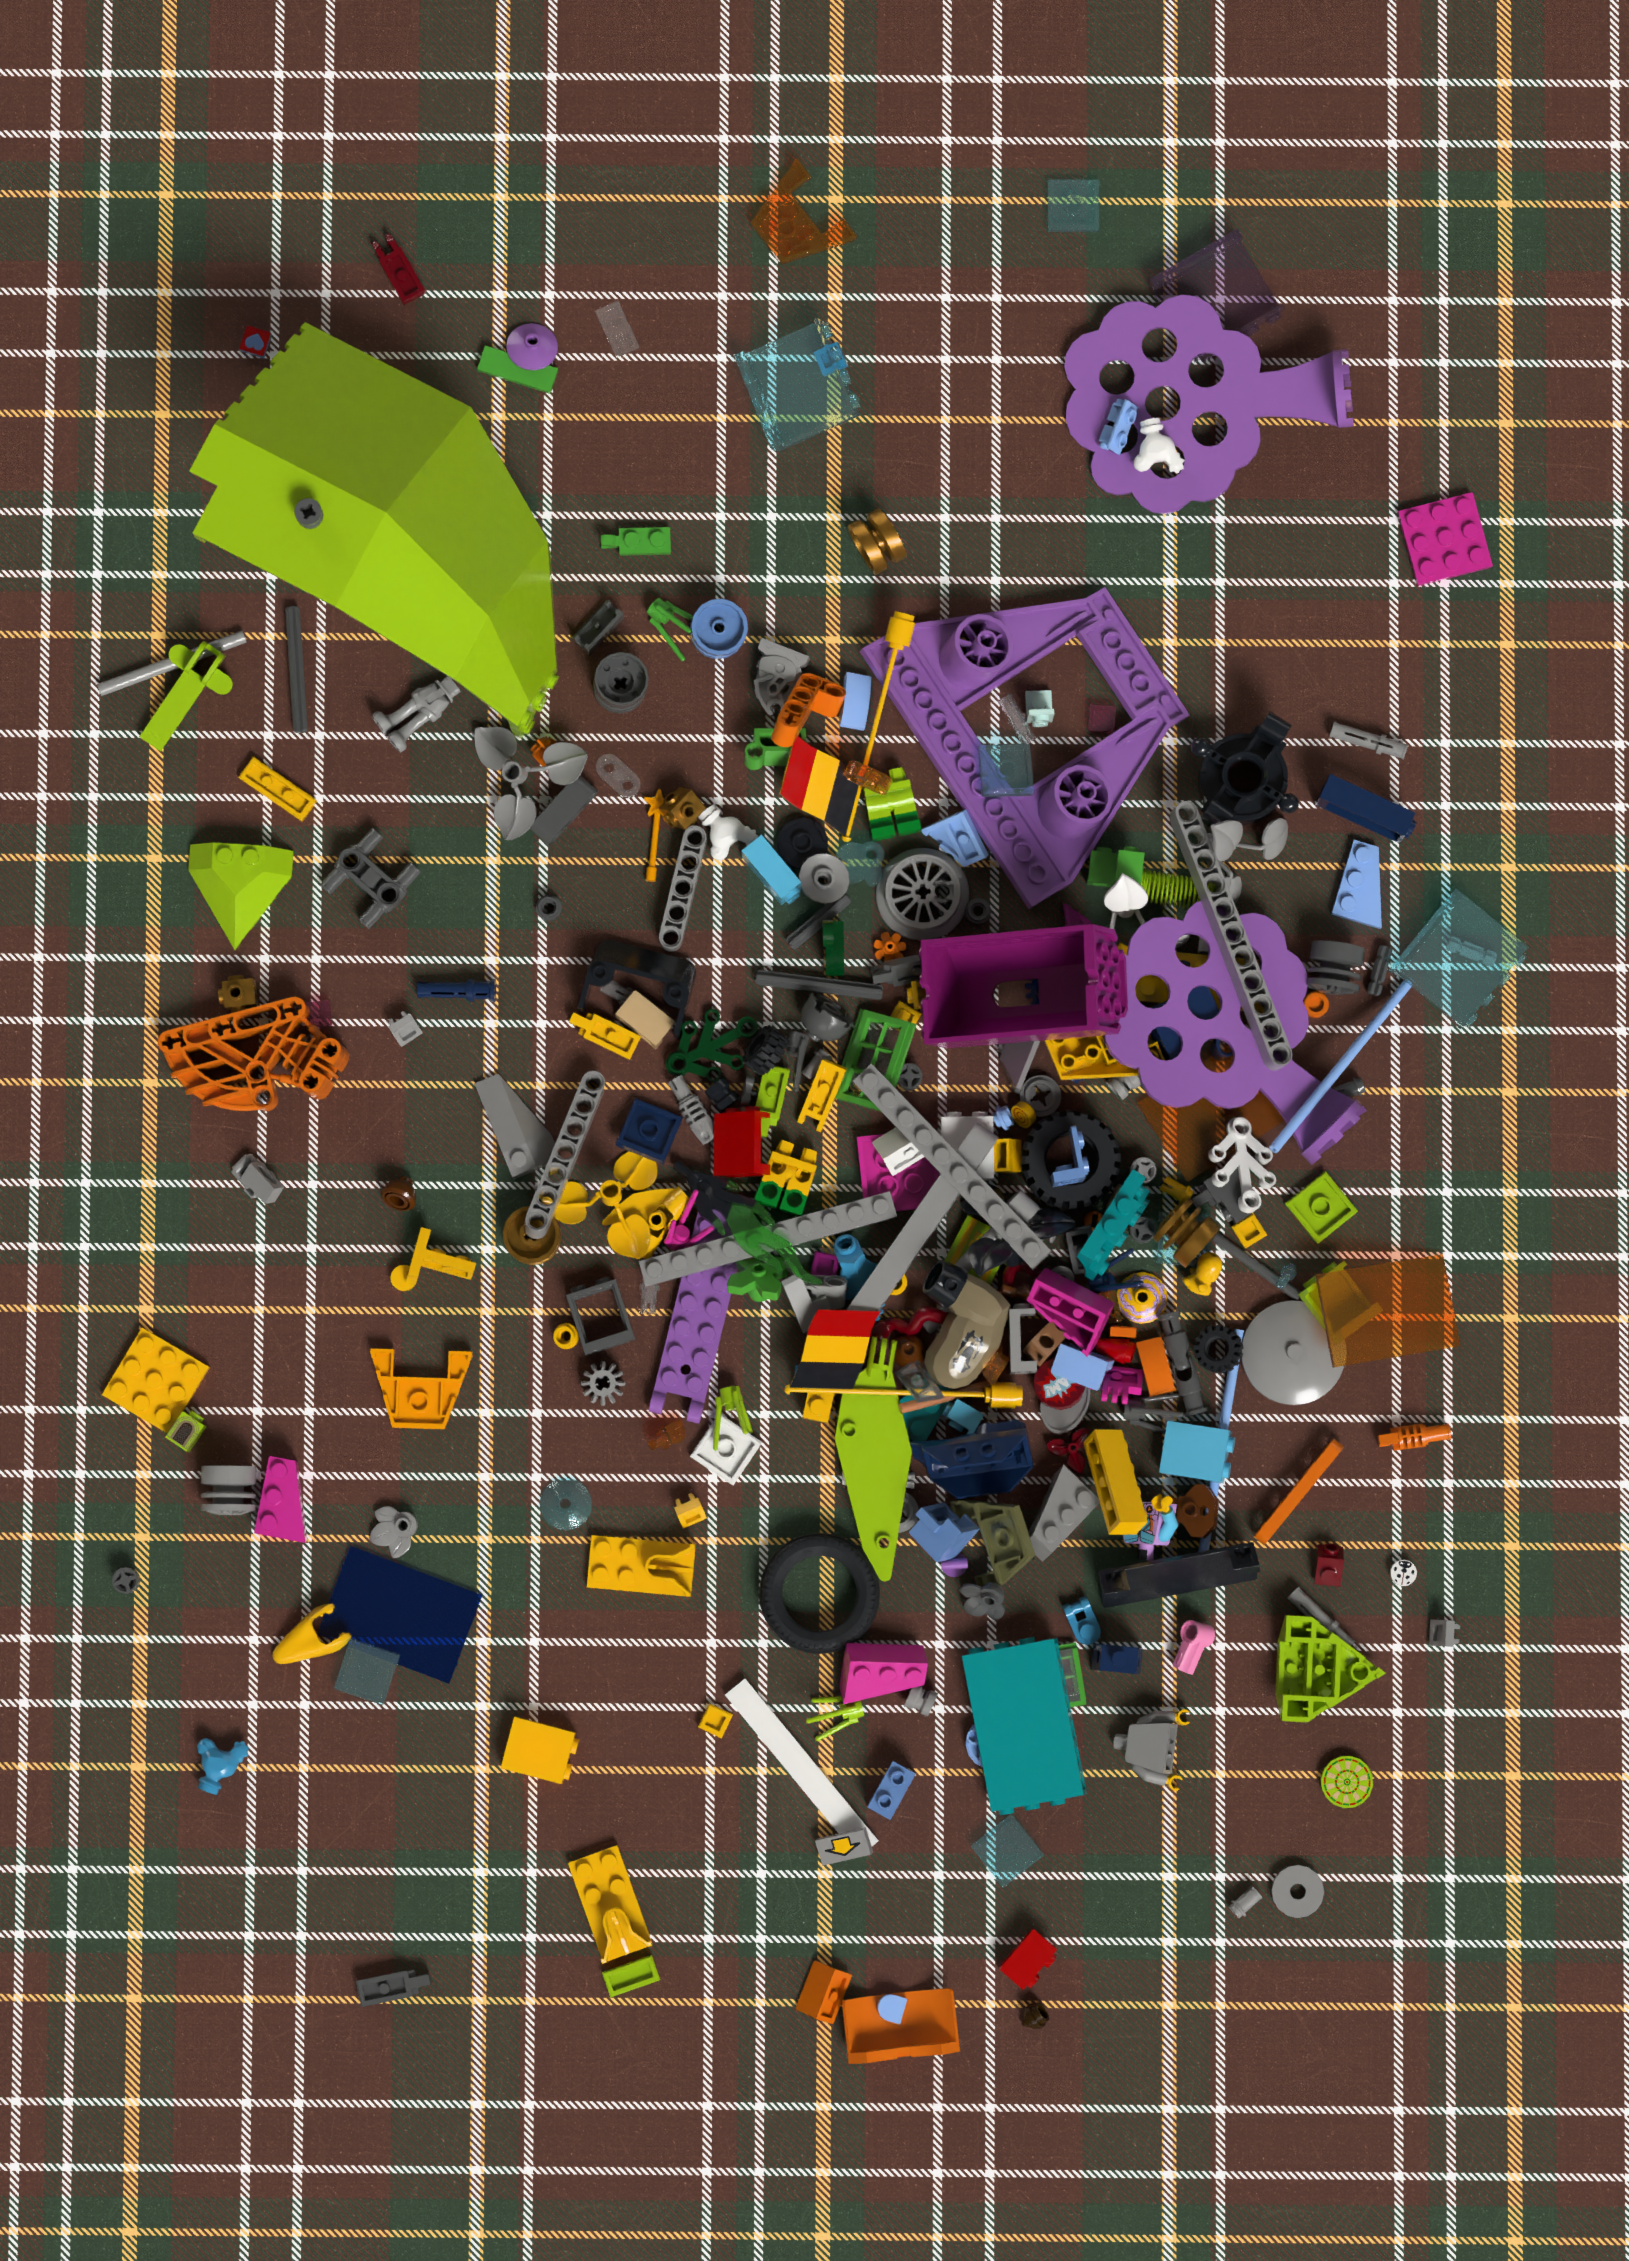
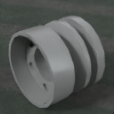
(228, 1489)

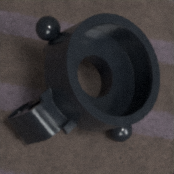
(1262, 749)

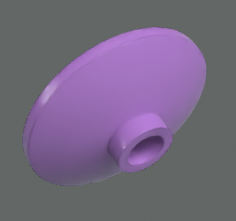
(532, 356)

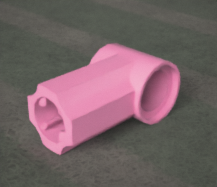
(1194, 1639)

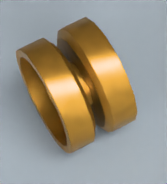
(880, 539)
(526, 1249)

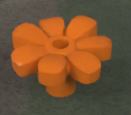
(884, 951)

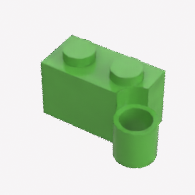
(766, 751)

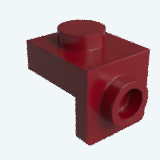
(1329, 1565)

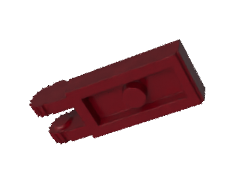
(399, 271)

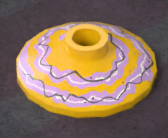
(1142, 1311)

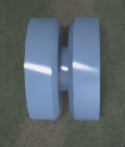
(726, 615)

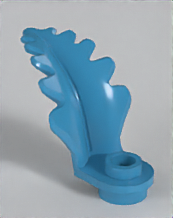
(854, 1265)

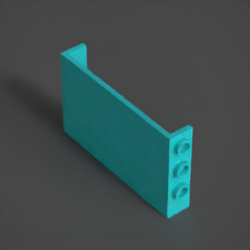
(1024, 1724)

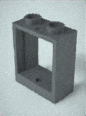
(607, 1342)

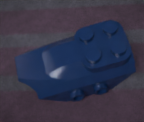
(978, 1462)

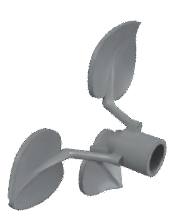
(494, 749)
(1227, 837)

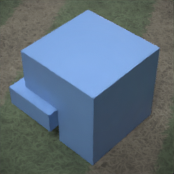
(942, 1531)

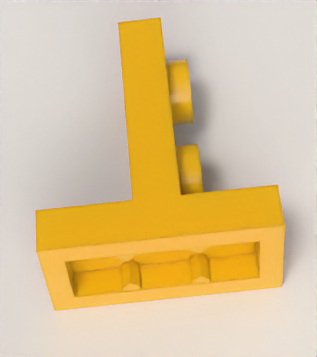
(437, 1260)

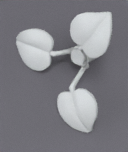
(1126, 899)

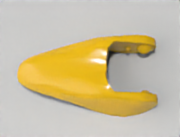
(304, 1642)

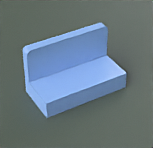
(1076, 1367)

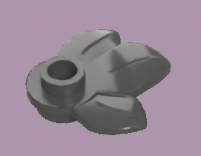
(984, 1600)

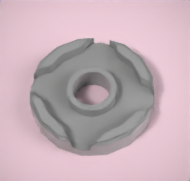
(1313, 1891)

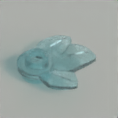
(859, 865)

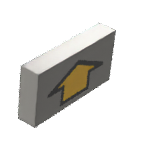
(844, 1846)

